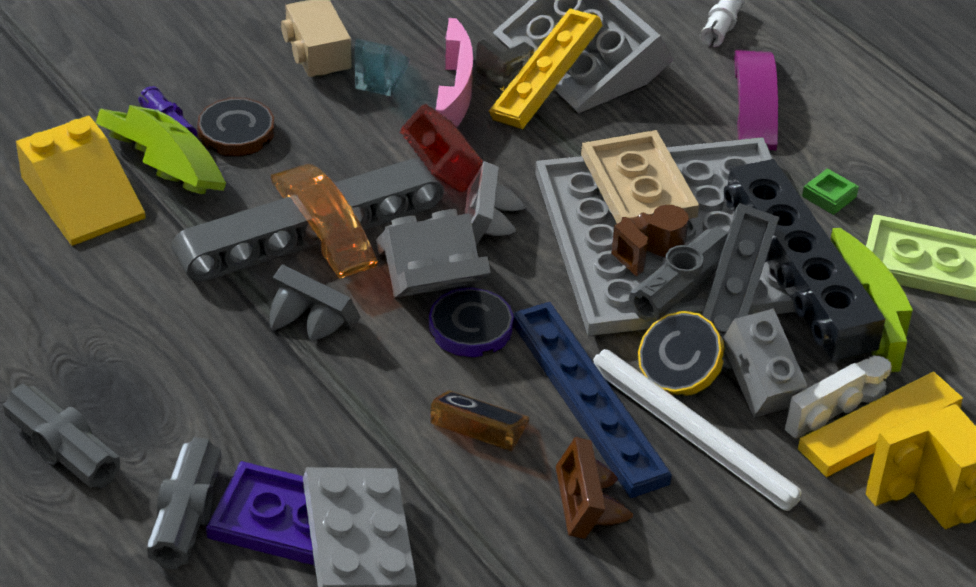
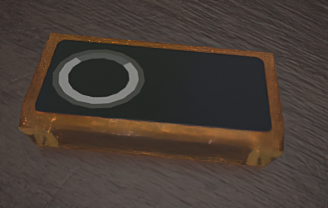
(478, 419)

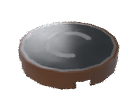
(235, 126)

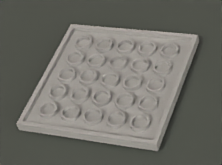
(587, 225)

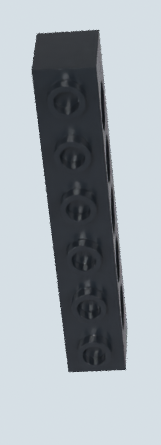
(808, 263)

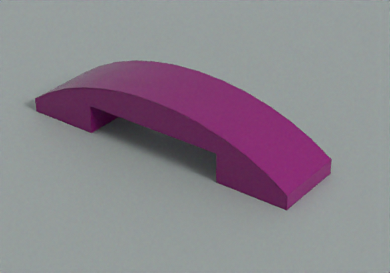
(757, 96)

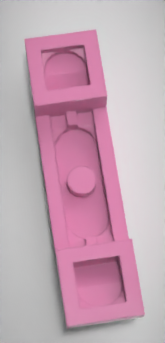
(454, 101)

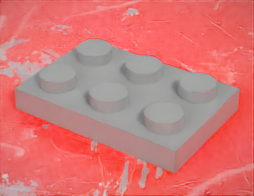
(358, 527)

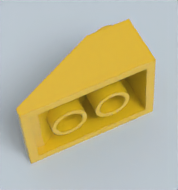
(78, 180)

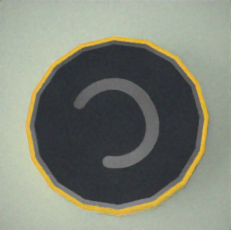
(681, 353)

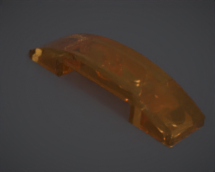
(330, 217)

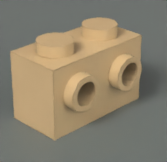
(317, 37)

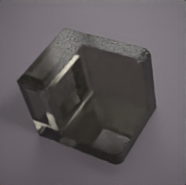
(501, 66)

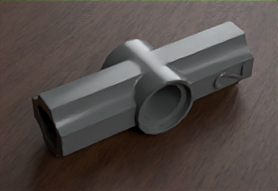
(679, 276)
(62, 436)
(184, 503)

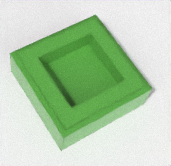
(830, 191)

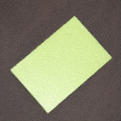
(926, 256)

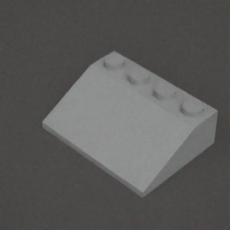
(615, 62)

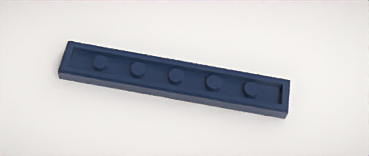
(591, 400)

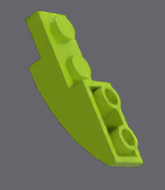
(166, 147)
(884, 292)

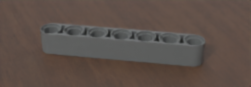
(281, 228)

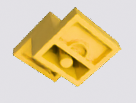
(933, 460)

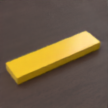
(545, 68)
(857, 432)

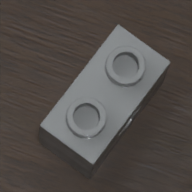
(763, 362)

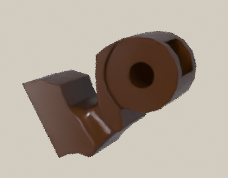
(649, 233)

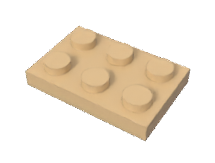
(637, 175)

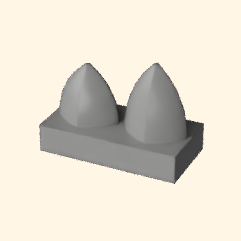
(485, 202)

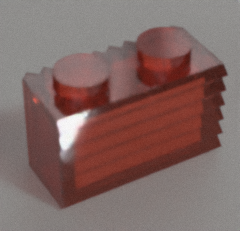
(442, 148)

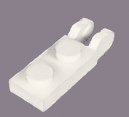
(837, 394)

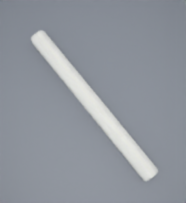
(698, 431)

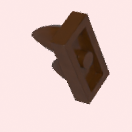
(581, 487)

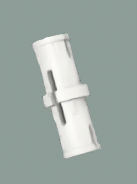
(721, 19)

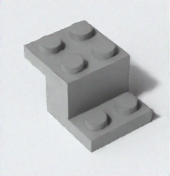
(431, 253)

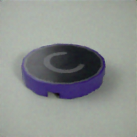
(471, 322)

